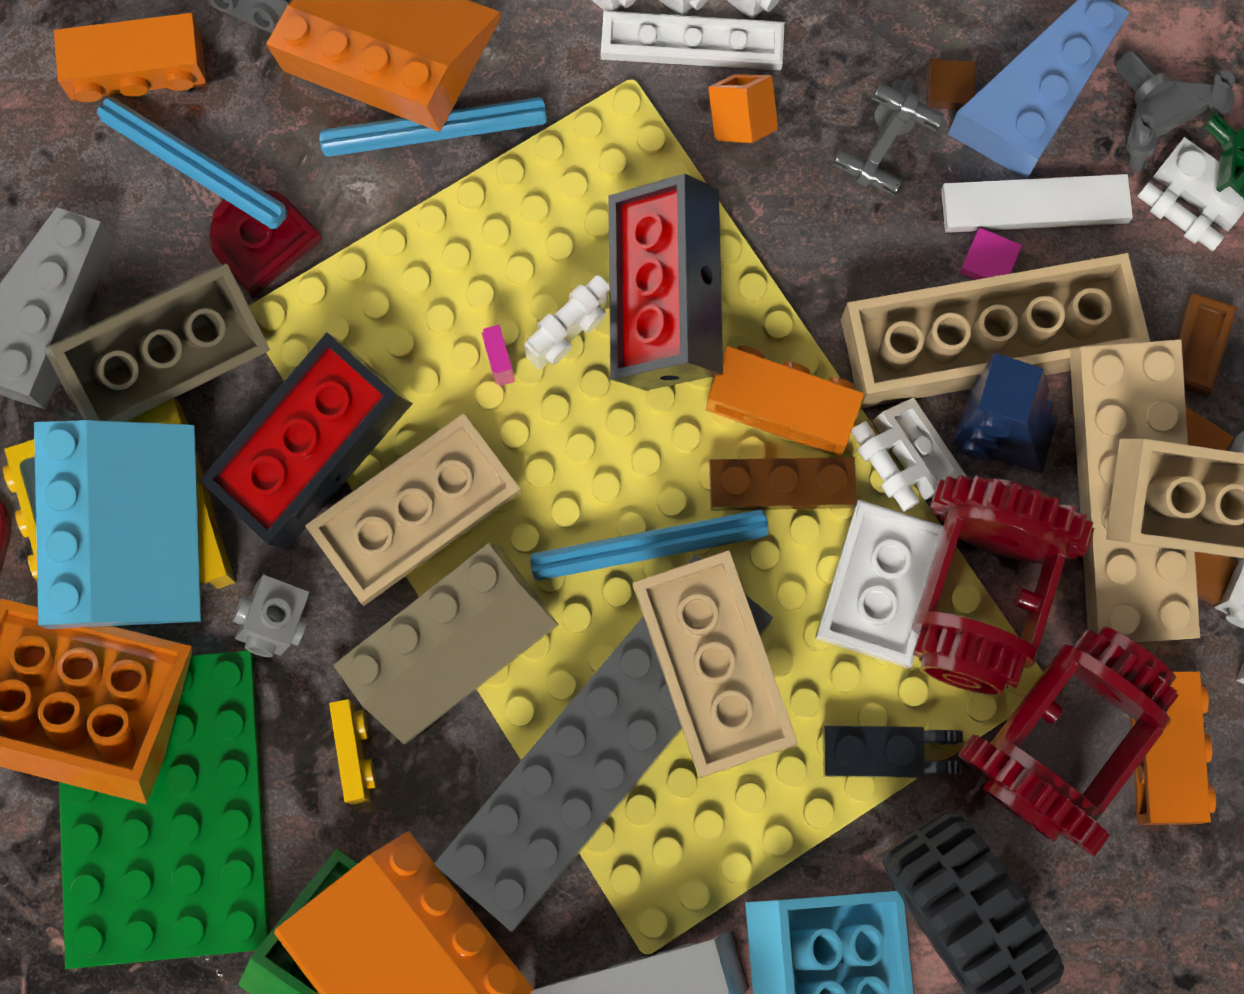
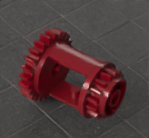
(1007, 522)
(1121, 675)

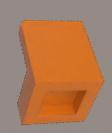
(743, 108)

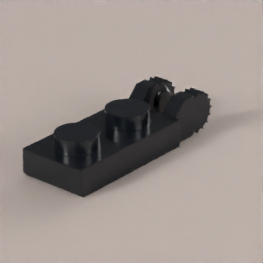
(885, 752)

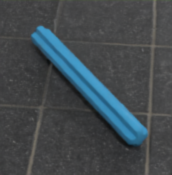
(458, 124)
(192, 162)
(649, 545)

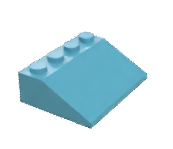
(116, 524)
(830, 945)

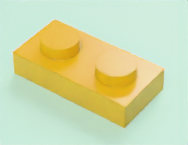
(355, 772)

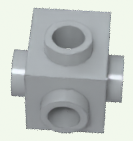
(271, 617)

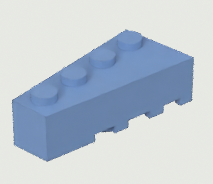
(1033, 94)

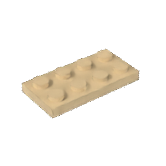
(413, 509)
(714, 664)

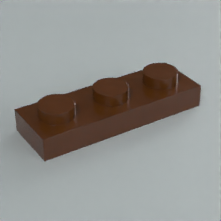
(782, 483)

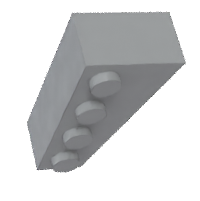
(47, 300)
(685, 969)

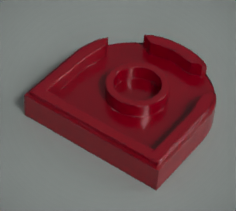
(255, 250)

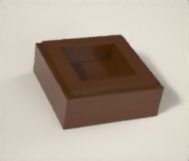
(950, 83)

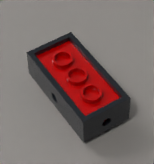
(665, 283)
(305, 442)

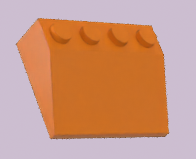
(386, 52)
(87, 702)
(397, 931)

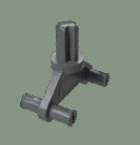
(1167, 104)
(895, 116)

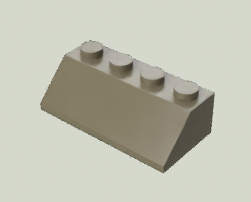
(158, 348)
(446, 643)

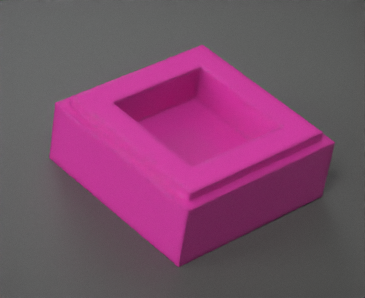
(990, 256)
(498, 355)

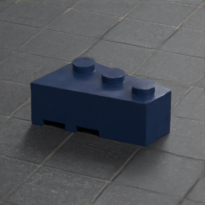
(1007, 415)

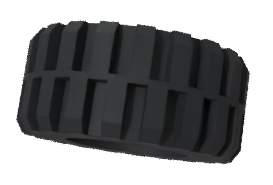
(972, 910)

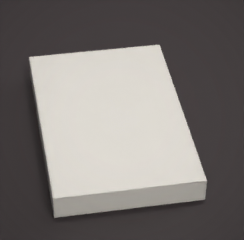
(879, 584)

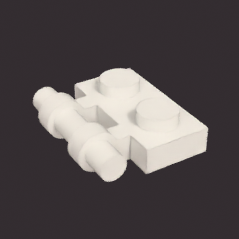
(1193, 177)
(555, 332)
(916, 447)

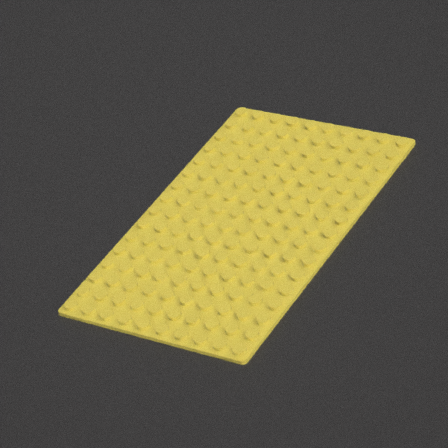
(616, 464)

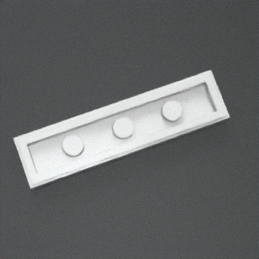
(692, 40)
(1036, 203)

